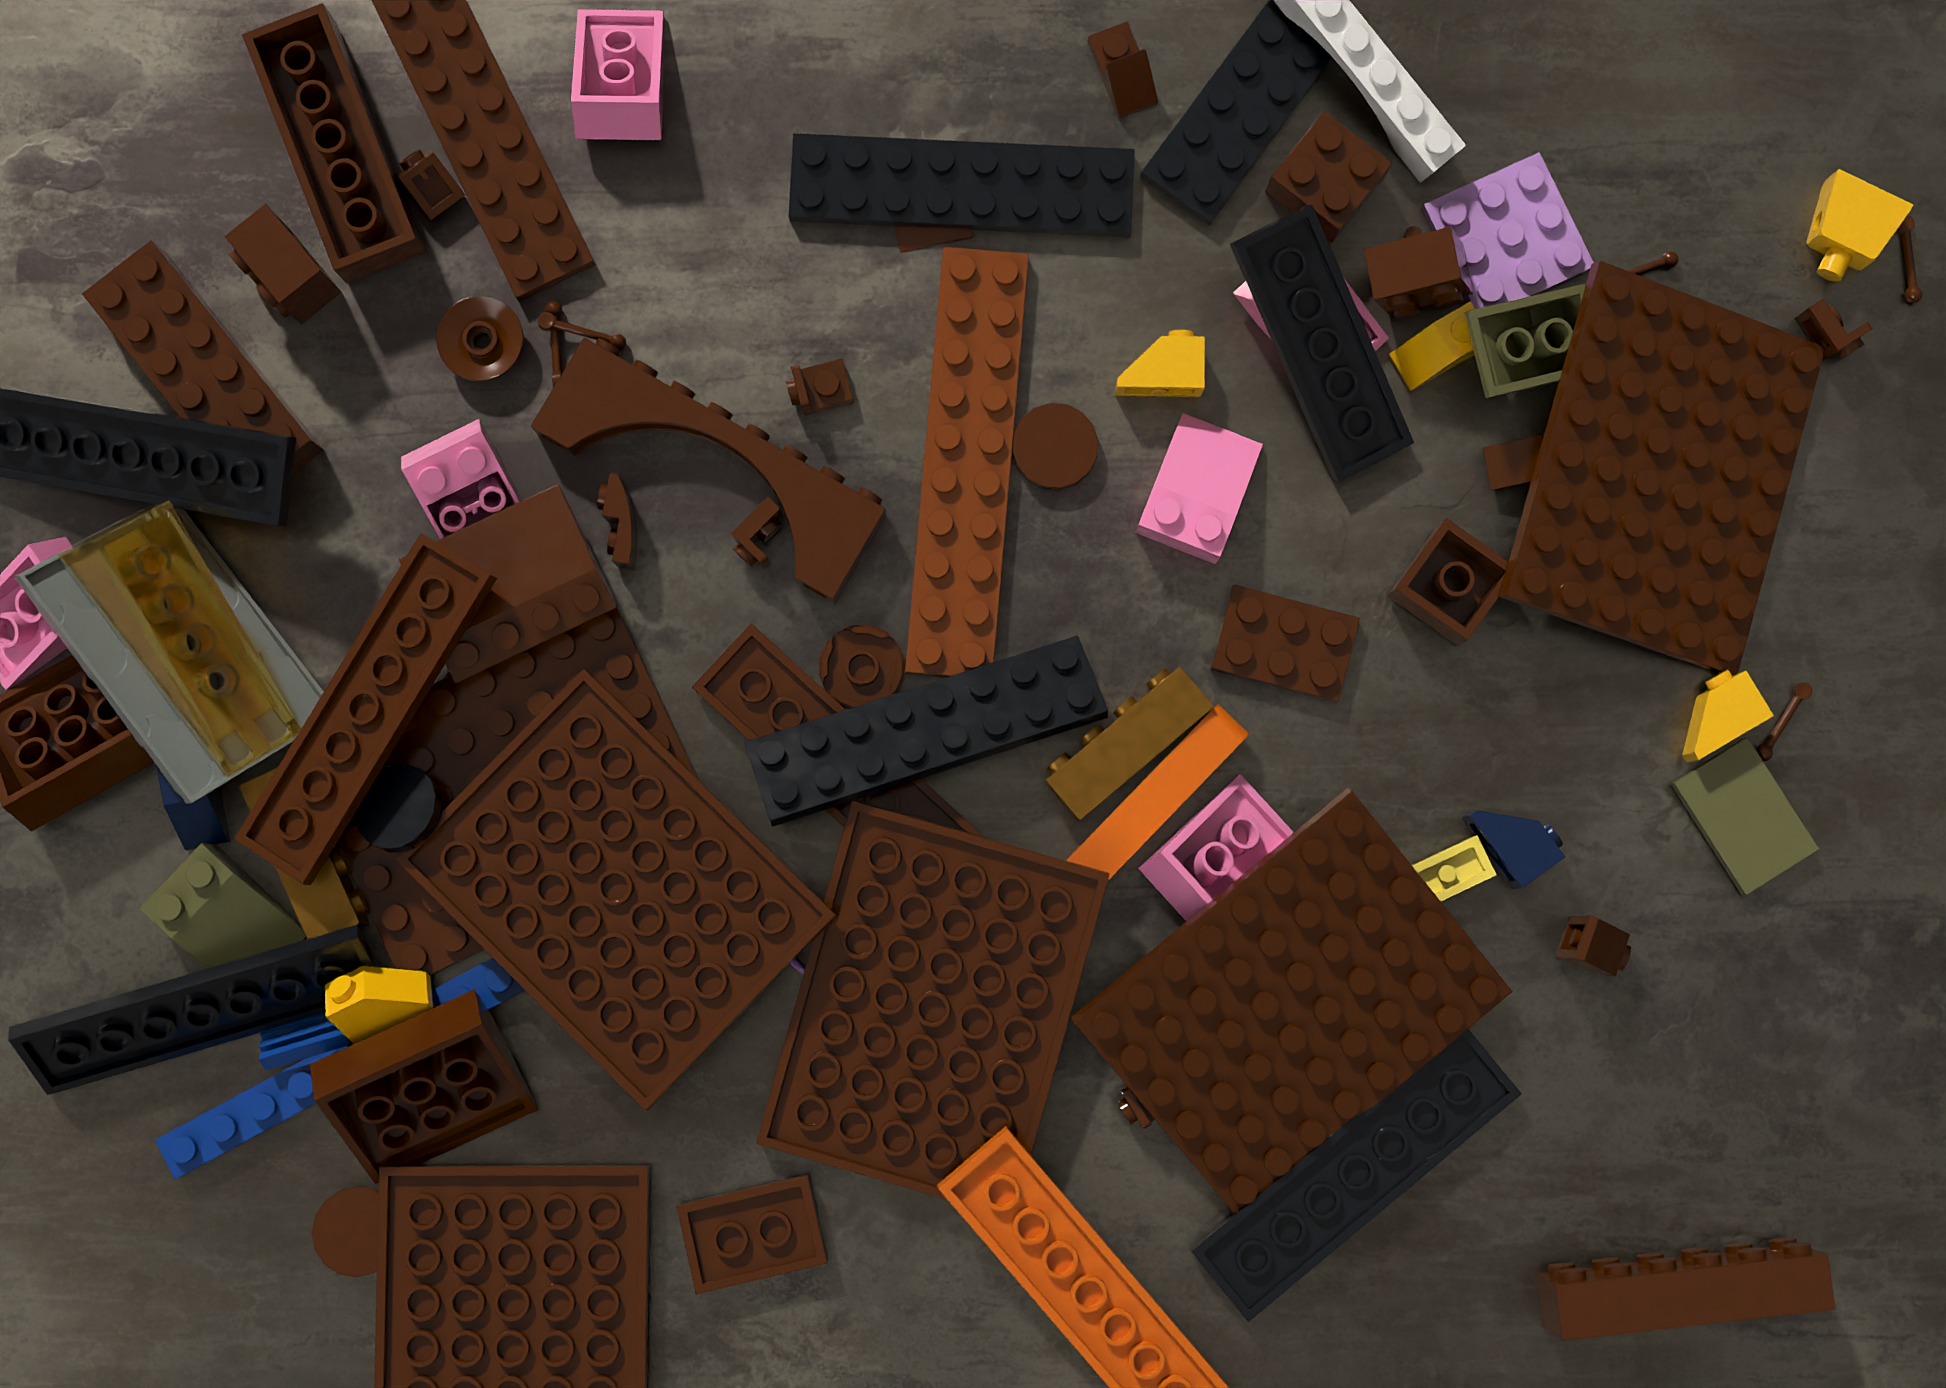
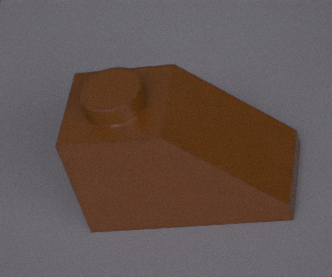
(1594, 945)

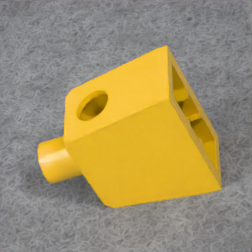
(1853, 223)

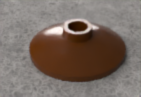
(465, 324)

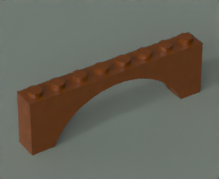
(610, 397)

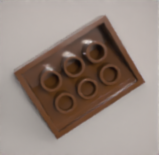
(542, 583)
(61, 745)
(422, 1086)

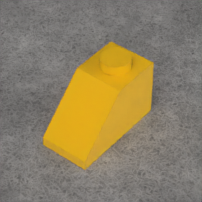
(1434, 349)
(1167, 368)
(1724, 713)
(376, 1000)

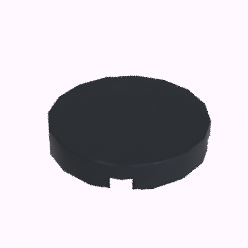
(399, 808)

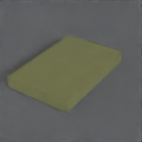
(1744, 816)

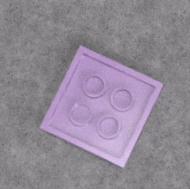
(1512, 233)

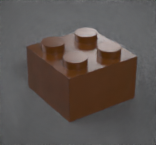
(1330, 172)
(280, 265)
(1419, 272)
(1451, 582)

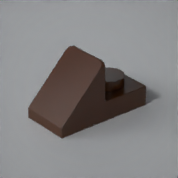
(1123, 69)

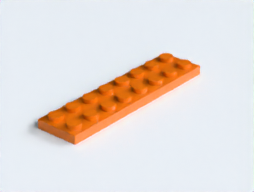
(1072, 1271)

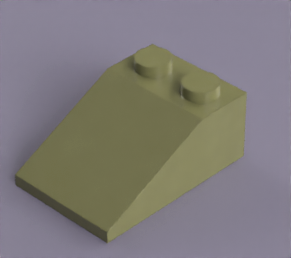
(1523, 340)
(219, 910)

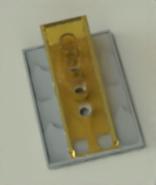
(175, 647)

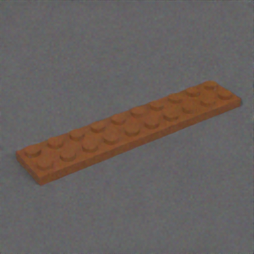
(967, 461)

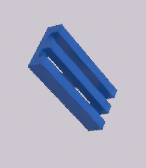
(299, 1041)

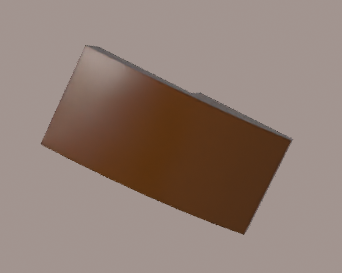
(1512, 461)
(618, 509)

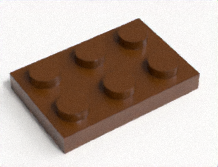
(1285, 643)
(752, 1234)

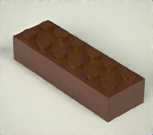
(334, 143)
(190, 350)
(1684, 1289)

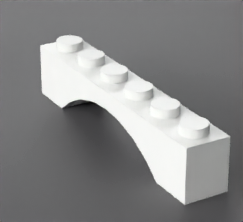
(1406, 114)

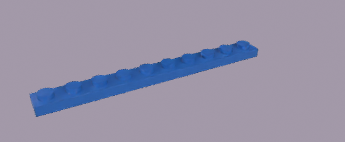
(292, 1088)

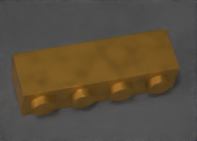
(1128, 743)
(331, 899)

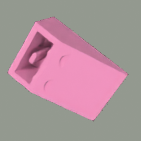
(459, 479)

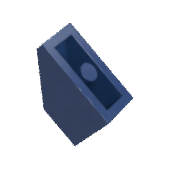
(197, 821)
(1516, 845)

